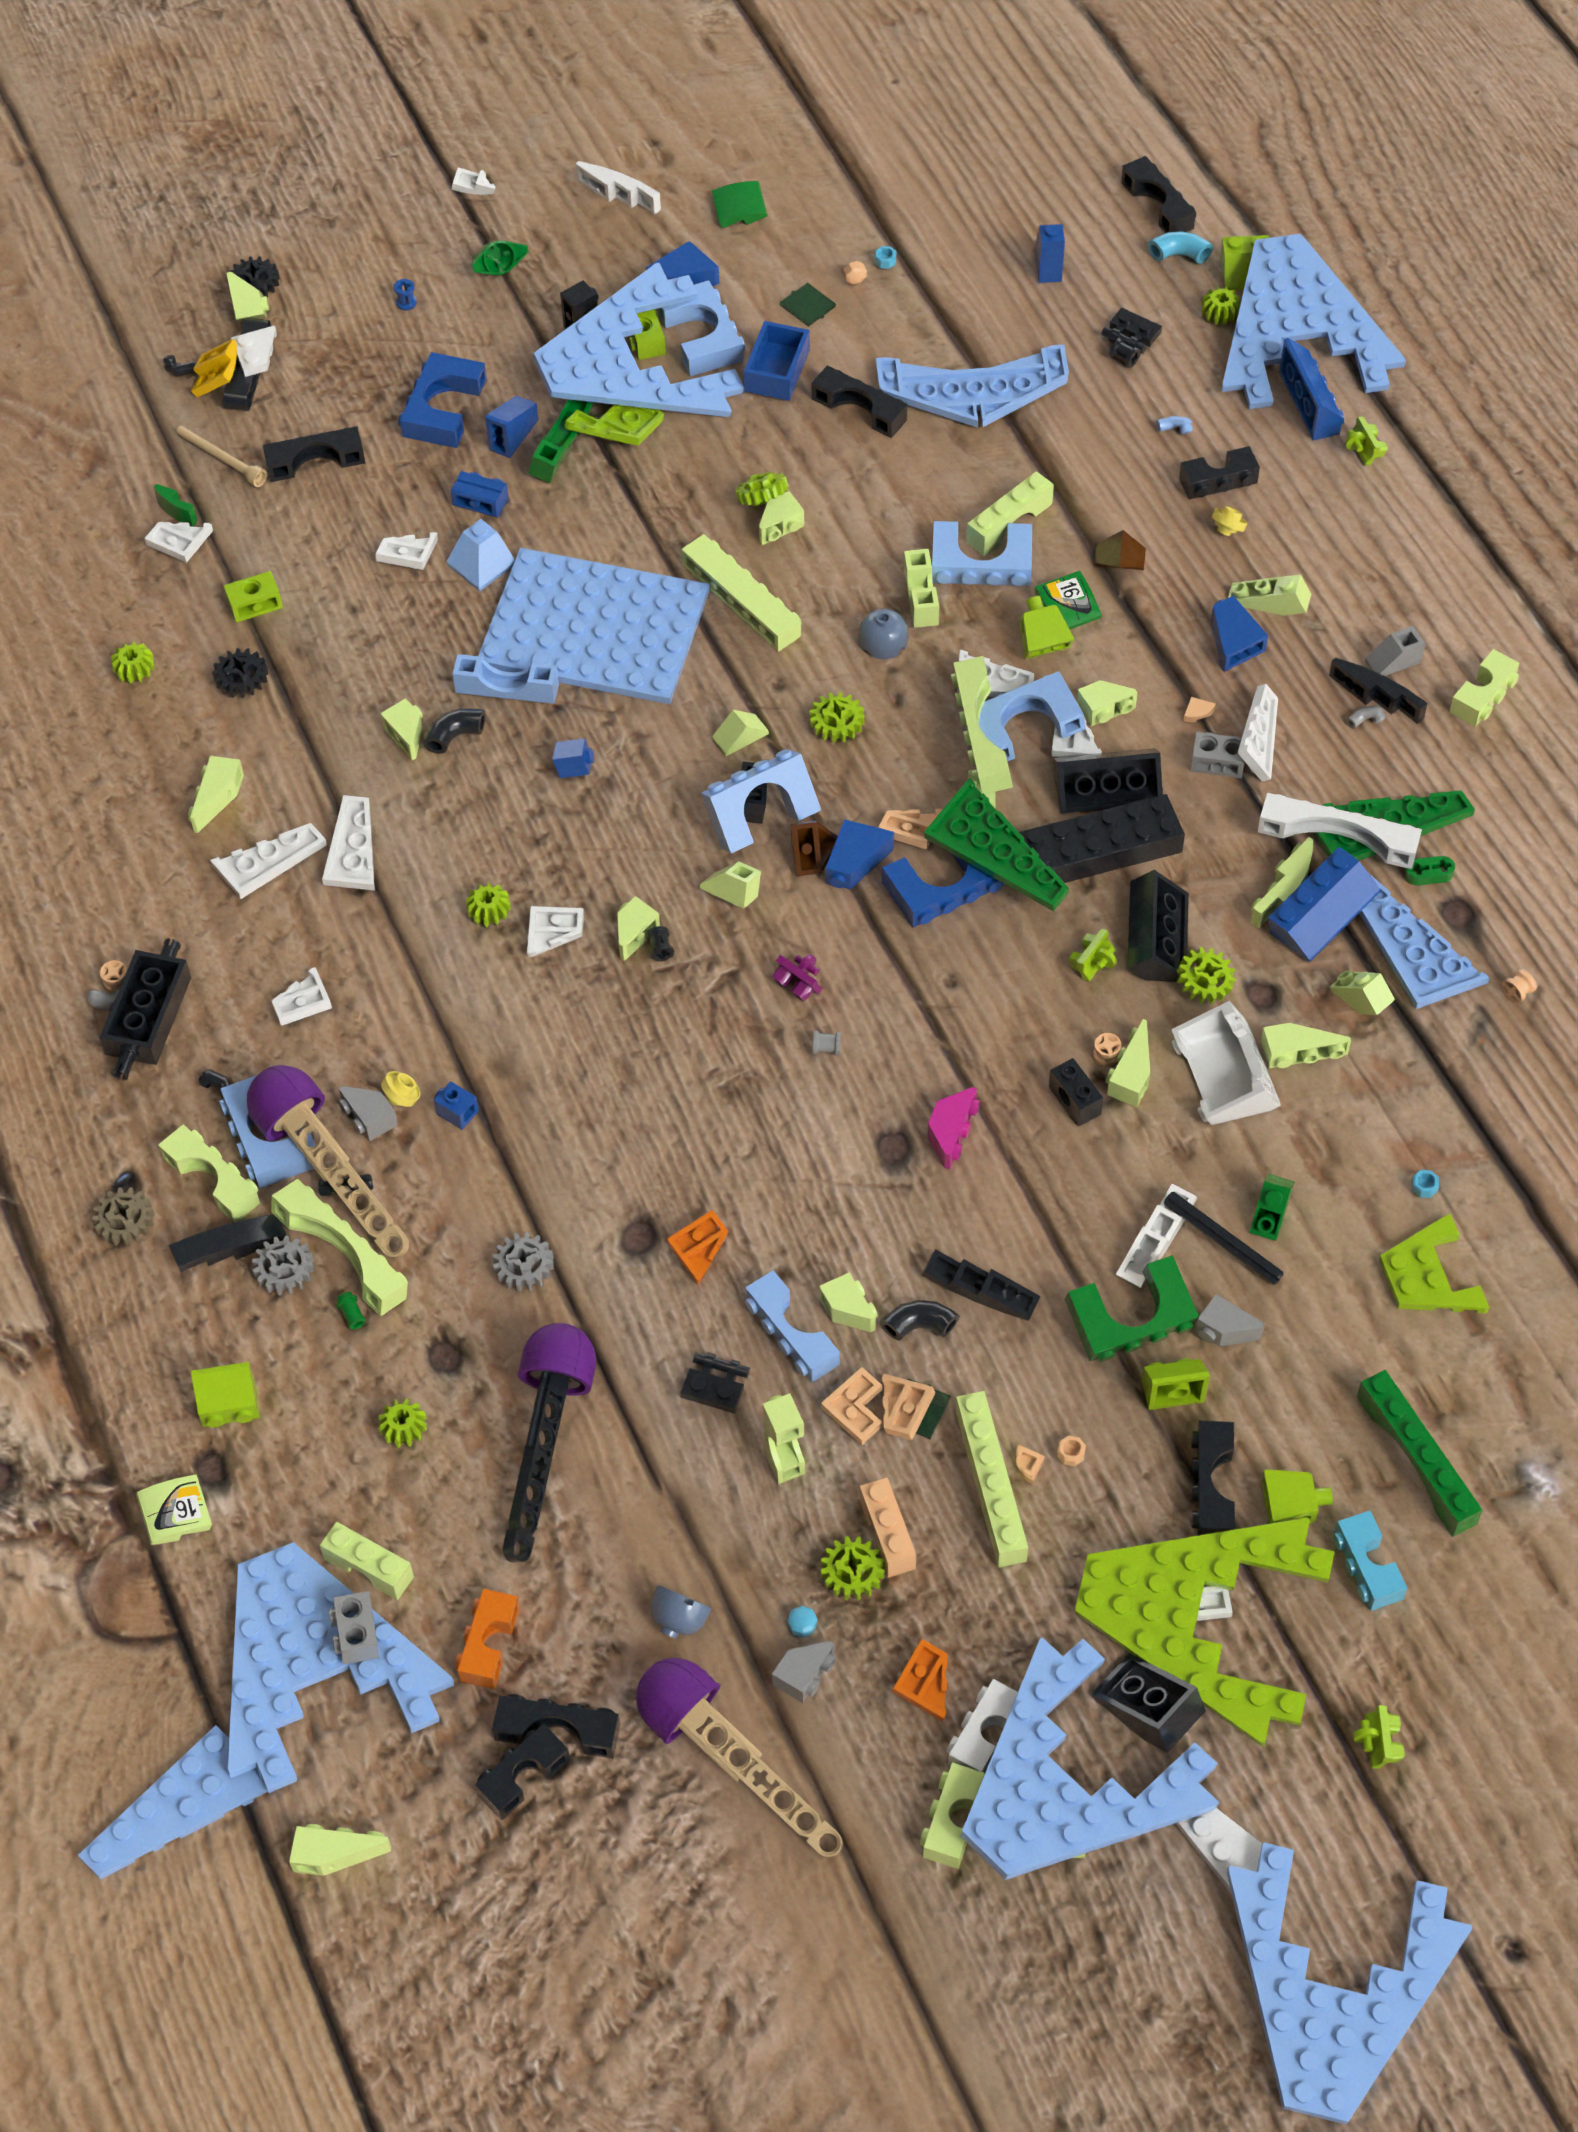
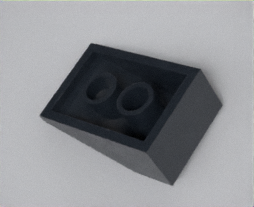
(1150, 1701)

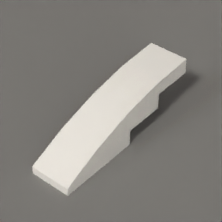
(613, 184)
(1153, 1239)

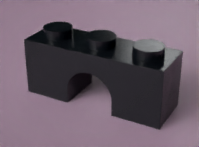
(1202, 480)
(538, 1751)

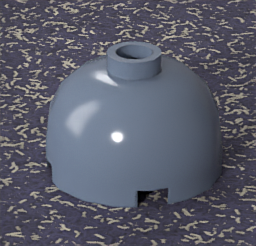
(883, 634)
(677, 1613)

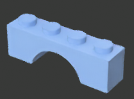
(477, 677)
(812, 1352)

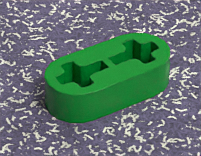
(1429, 871)

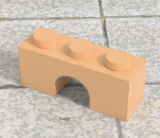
(889, 1527)

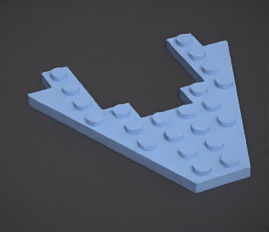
(596, 364)
(1036, 1813)
(1322, 2037)

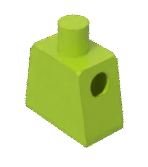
(1043, 629)
(1292, 1495)

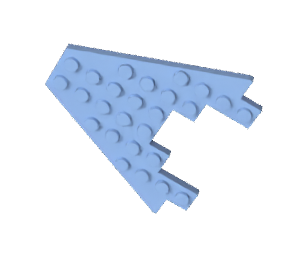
(1300, 298)
(288, 1644)

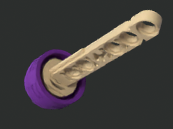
(283, 1104)
(677, 1699)

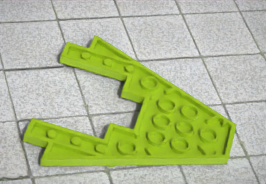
(1151, 1603)

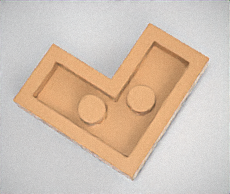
(848, 1407)

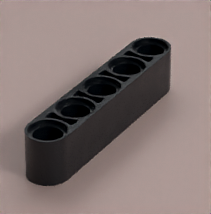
(241, 389)

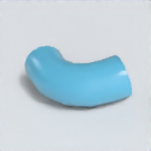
(1180, 244)

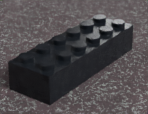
(1108, 839)

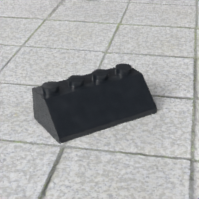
(1107, 779)
(1157, 927)

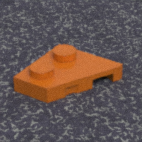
(698, 1244)
(925, 1680)

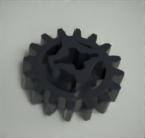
(258, 274)
(240, 673)

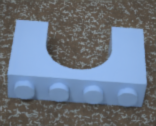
(714, 350)
(1009, 568)
(1044, 695)
(727, 798)
(267, 1160)

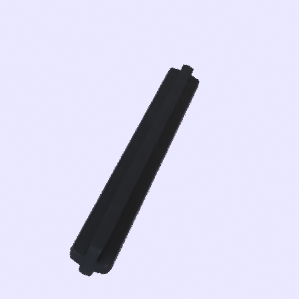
(1223, 1238)

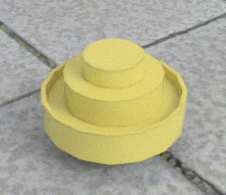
(1228, 520)
(400, 1089)

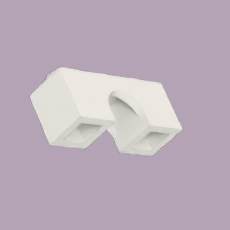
(992, 1710)

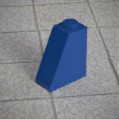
(1049, 253)
(689, 261)
(510, 425)
(1236, 633)
(856, 853)

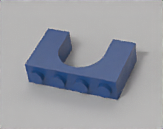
(440, 375)
(923, 901)

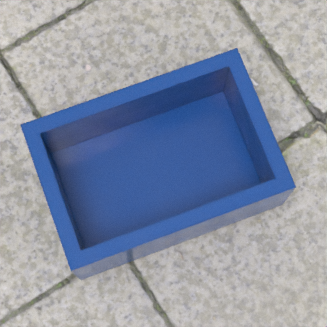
(777, 360)

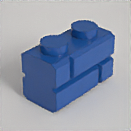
(479, 493)

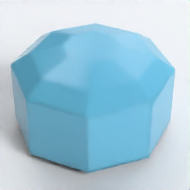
(885, 257)
(1425, 1183)
(802, 1621)

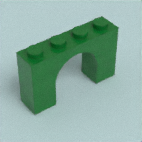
(1105, 1336)

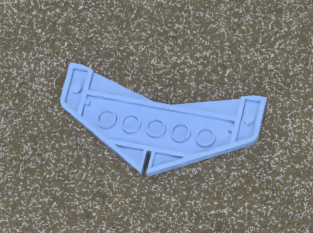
(964, 392)

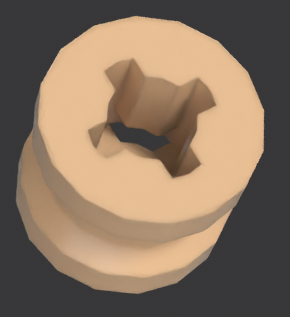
(110, 970)
(1519, 986)
(1111, 1044)

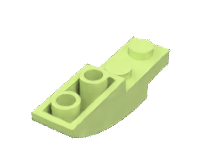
(1288, 878)

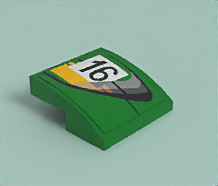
(1071, 597)

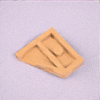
(909, 826)
(904, 1405)

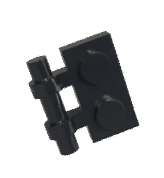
(1133, 329)
(711, 1389)

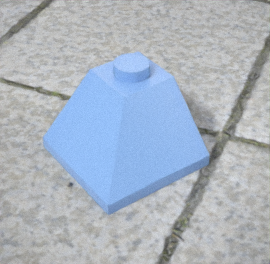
(480, 555)

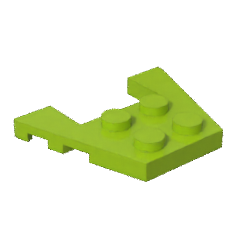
(619, 423)
(1418, 1276)

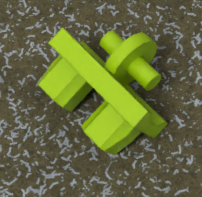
(1364, 441)
(1097, 954)
(1376, 1737)

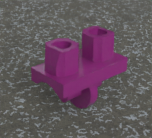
(806, 984)

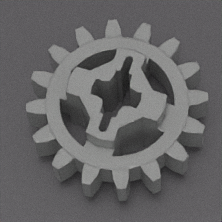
(532, 1252)
(283, 1265)

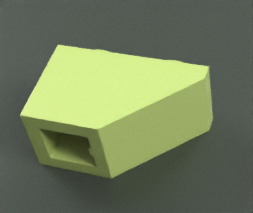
(780, 518)
(1105, 700)
(734, 884)
(1363, 991)
(846, 1303)

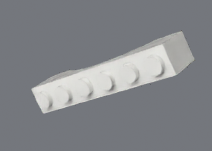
(1390, 840)

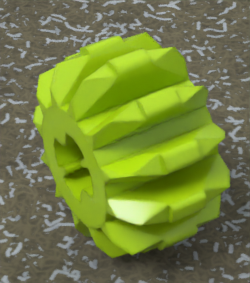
(1221, 305)
(132, 662)
(488, 904)
(405, 1412)

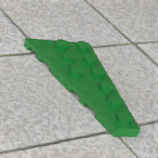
(1422, 812)
(989, 842)

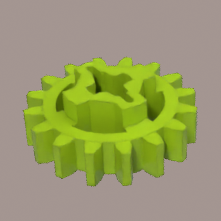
(761, 488)
(837, 717)
(1206, 975)
(864, 1565)

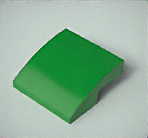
(739, 202)

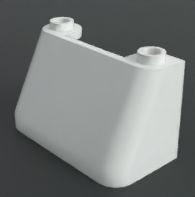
(1225, 1065)

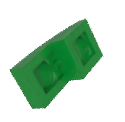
(177, 509)

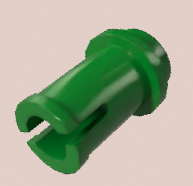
(347, 1304)

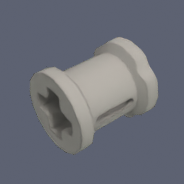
(826, 1042)

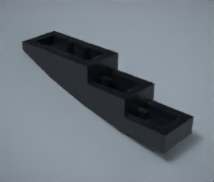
(1370, 686)
(227, 1240)
(981, 1286)

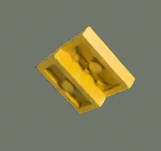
(215, 368)

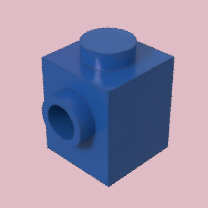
(573, 758)
(455, 1105)

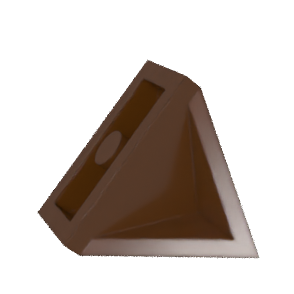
(1120, 552)
(811, 847)

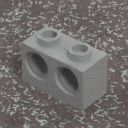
(1217, 755)
(352, 1628)

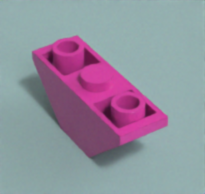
(951, 1123)

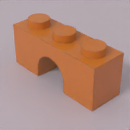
(492, 1614)

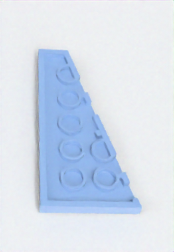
(1417, 953)
(177, 1804)

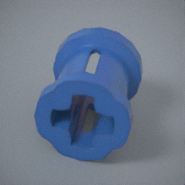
(402, 295)

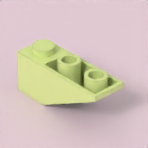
(1273, 595)
(218, 788)
(1297, 1044)
(1132, 1073)
(328, 1851)

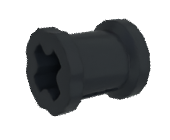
(1125, 353)
(660, 943)

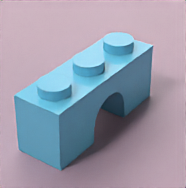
(1376, 1583)

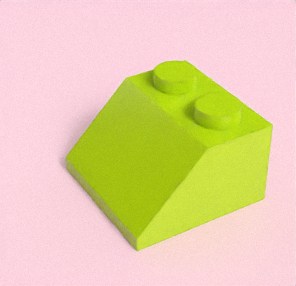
(1235, 259)
(1175, 1383)
(226, 1394)

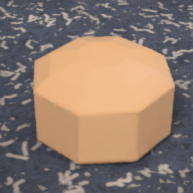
(854, 272)
(1071, 1450)

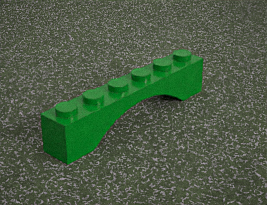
(557, 442)
(1446, 1489)

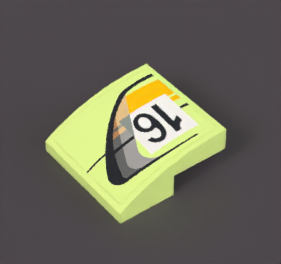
(173, 1509)

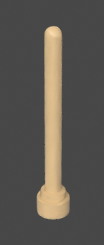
(254, 474)

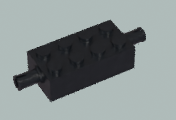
(145, 1008)

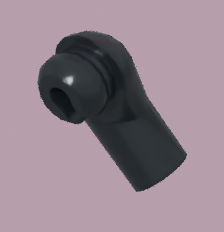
(177, 368)
(213, 1078)

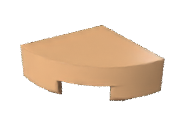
(1198, 709)
(1028, 1463)

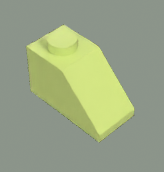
(246, 299)
(404, 726)
(633, 923)

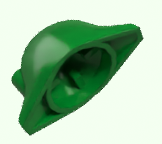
(498, 257)

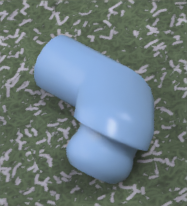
(1183, 423)

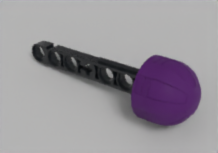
(558, 1364)

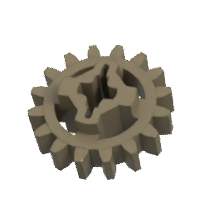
(112, 1225)

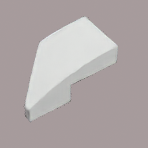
(472, 182)

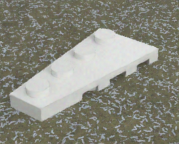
(351, 850)

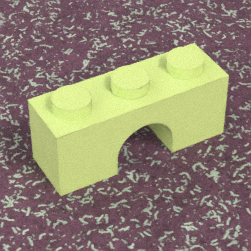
(920, 588)
(1476, 702)
(383, 1568)
(943, 1839)

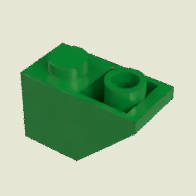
(1272, 1206)

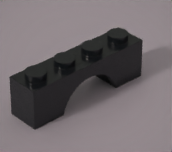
(1144, 179)
(837, 388)
(287, 456)
(1214, 1447)
(594, 1728)

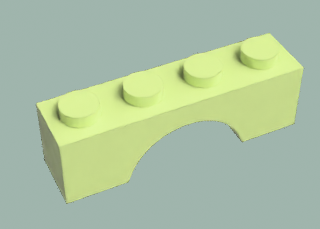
(990, 526)
(188, 1153)
(781, 1430)

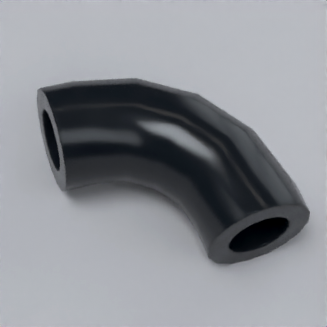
(452, 725)
(919, 1315)

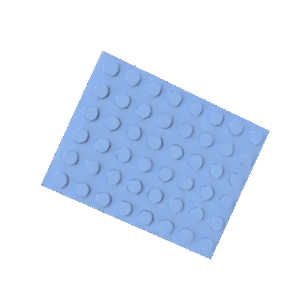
(596, 623)

